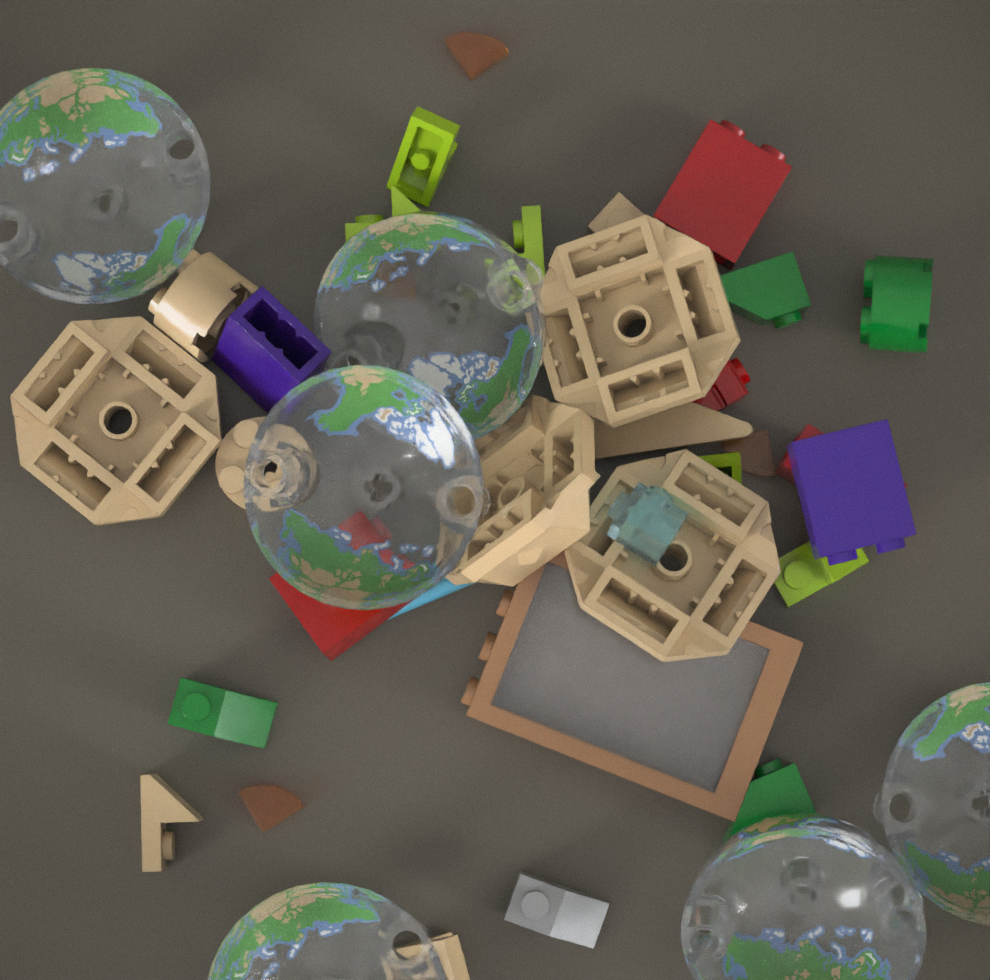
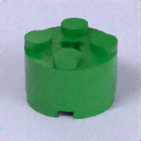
(900, 303)

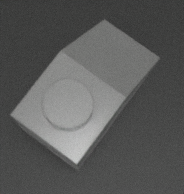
(555, 910)

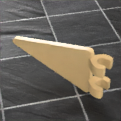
(669, 429)

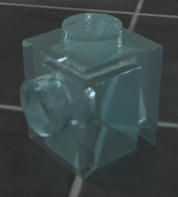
(646, 521)

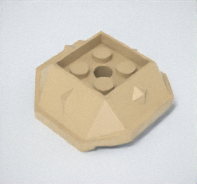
(626, 276)
(75, 390)
(538, 490)
(723, 555)

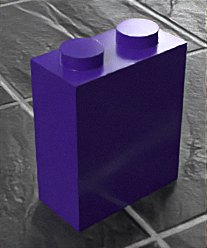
(268, 349)
(851, 491)

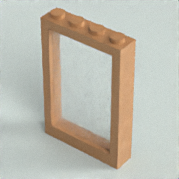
(609, 703)

